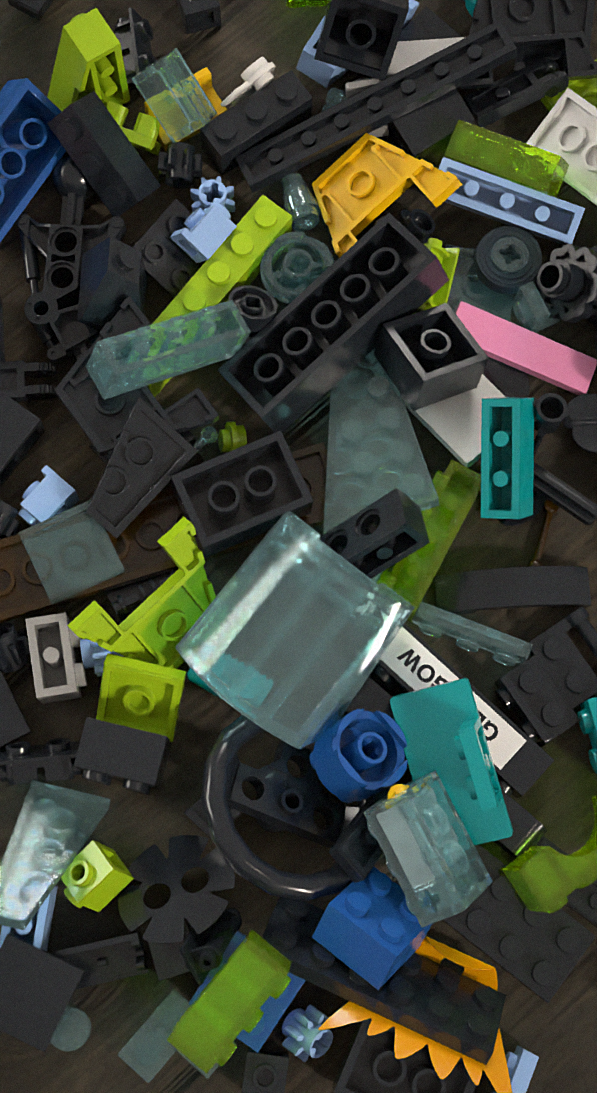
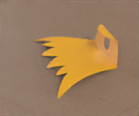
(409, 1042)

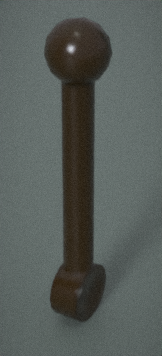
(549, 509)

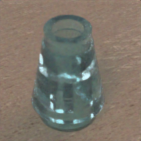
(300, 203)

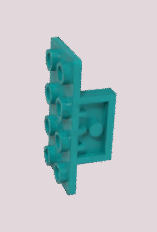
(448, 737)

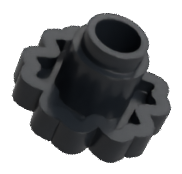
(569, 283)

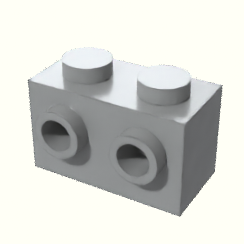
(54, 658)

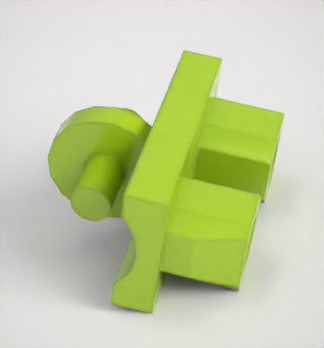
(144, 131)

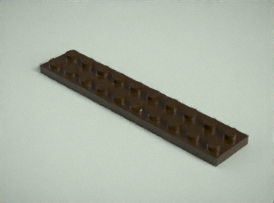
(137, 545)

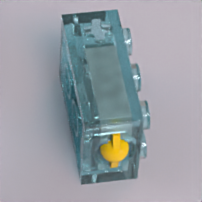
(428, 849)

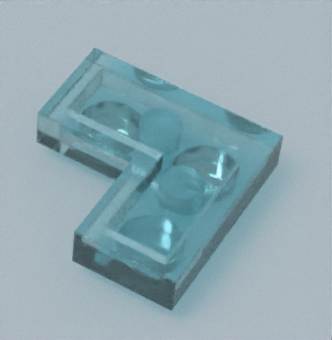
(149, 1046)

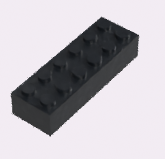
(333, 323)

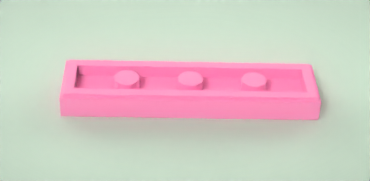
(528, 350)

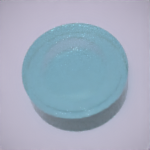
(72, 1030)

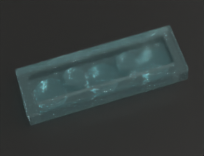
(471, 635)

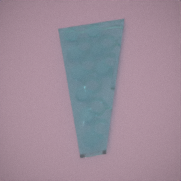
(371, 446)

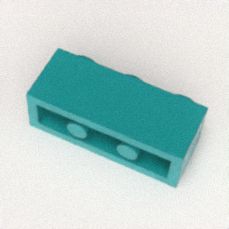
(507, 457)

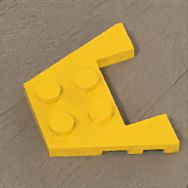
(368, 182)

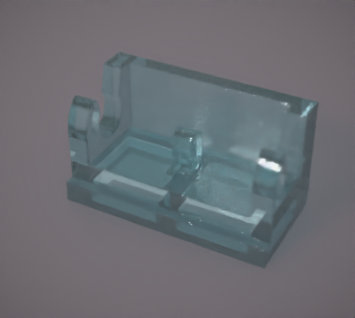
(174, 96)

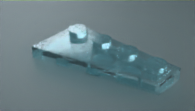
(42, 846)

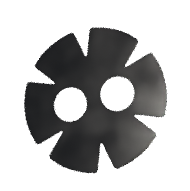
(198, 908)

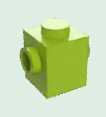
(95, 877)

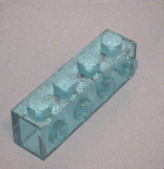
(167, 349)

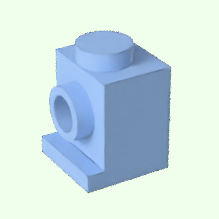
(205, 232)
(47, 498)

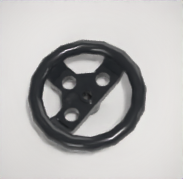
(279, 805)

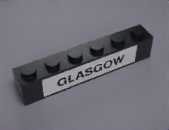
(415, 665)

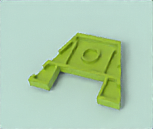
(165, 615)

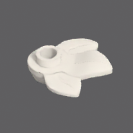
(255, 77)

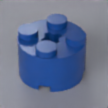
(360, 755)

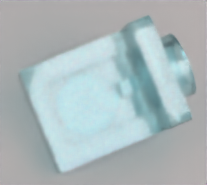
(531, 309)

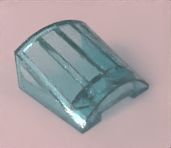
(293, 634)

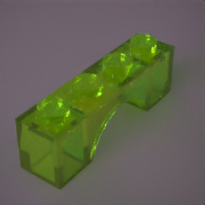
(546, 876)

